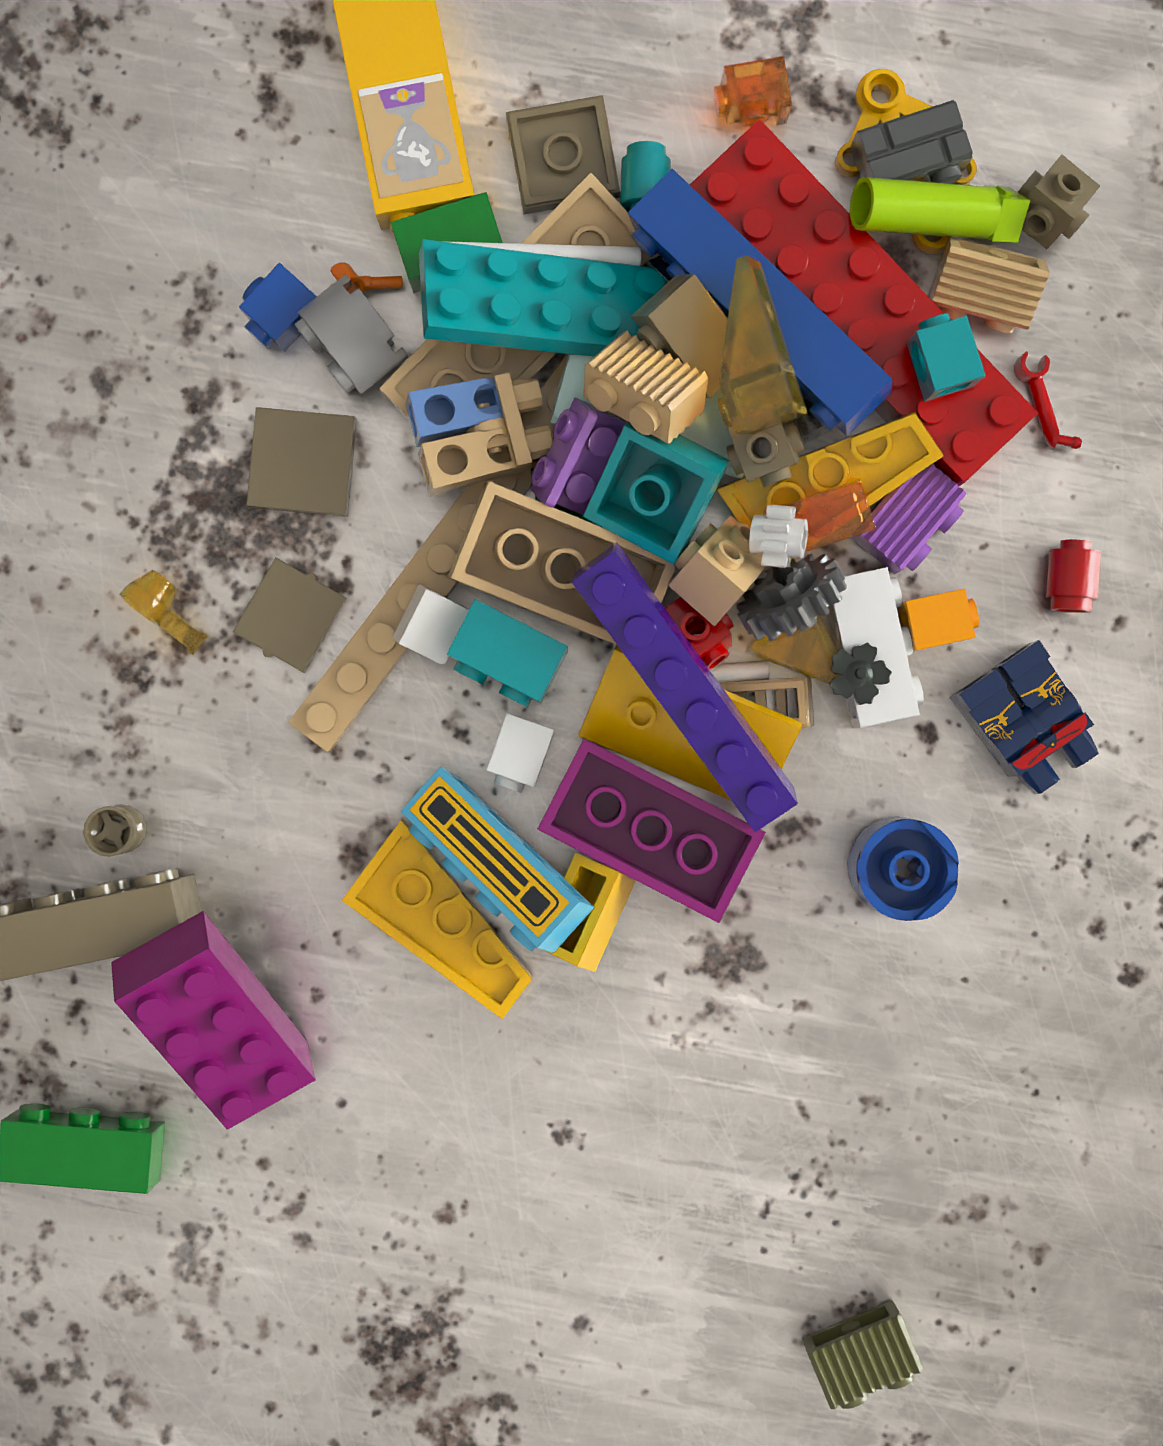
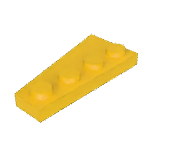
(879, 457)
(429, 915)

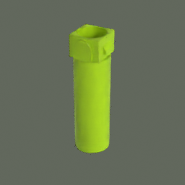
(938, 209)

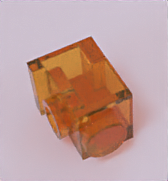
(754, 92)

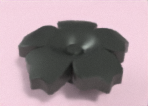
(858, 673)

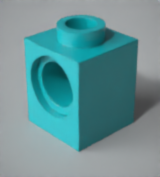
(945, 356)

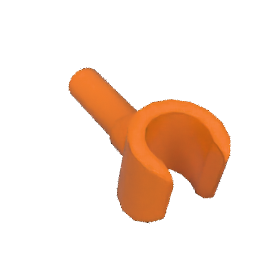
(365, 283)

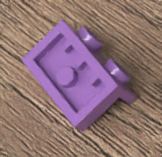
(577, 456)

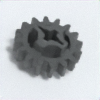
(791, 597)

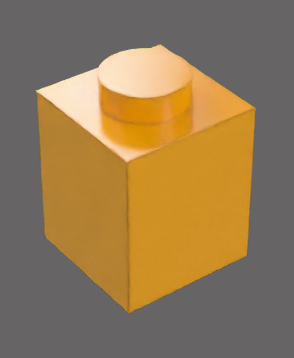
(939, 619)

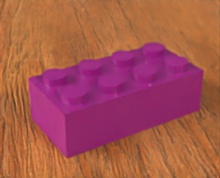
(651, 830)
(212, 1020)

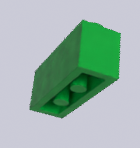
(81, 1149)

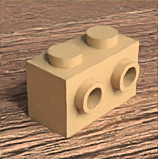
(717, 569)

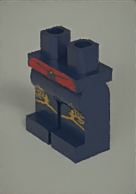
(1026, 716)

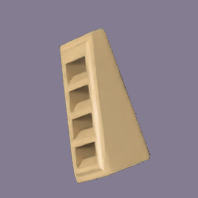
(803, 692)

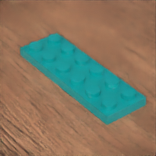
(529, 298)

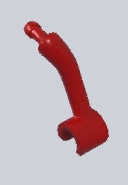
(1042, 402)

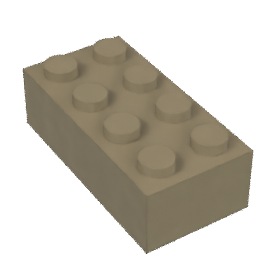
(102, 925)

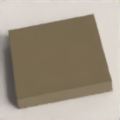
(558, 148)
(301, 462)

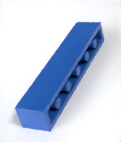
(700, 241)

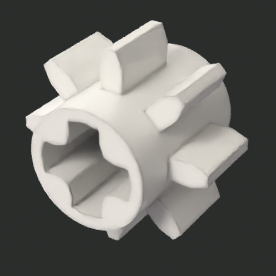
(778, 536)

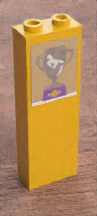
(403, 105)

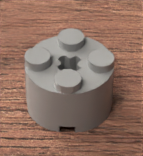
(350, 335)

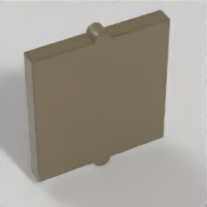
(289, 615)

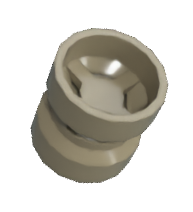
(105, 835)

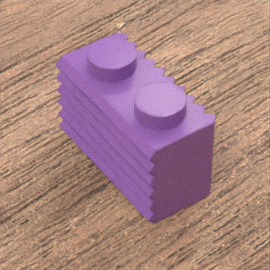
(910, 518)

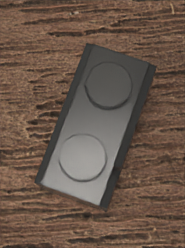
(915, 147)

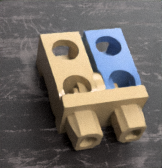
(476, 431)

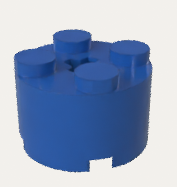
(931, 868)

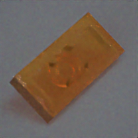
(834, 514)

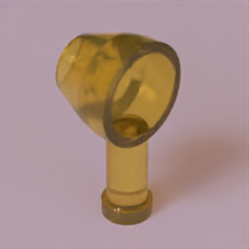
(152, 598)

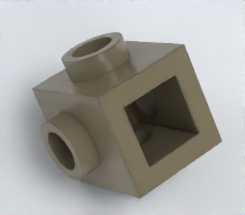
(1057, 201)
(747, 459)

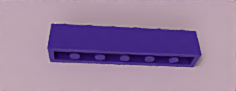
(685, 687)

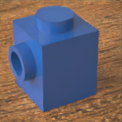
(273, 307)

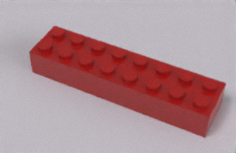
(860, 289)

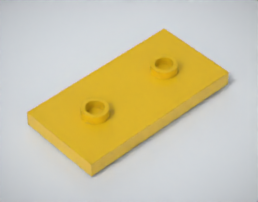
(635, 724)

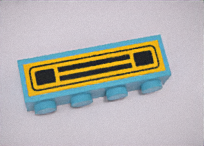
(497, 861)

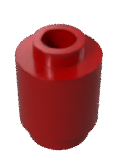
(1073, 576)

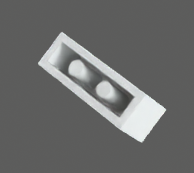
(871, 616)

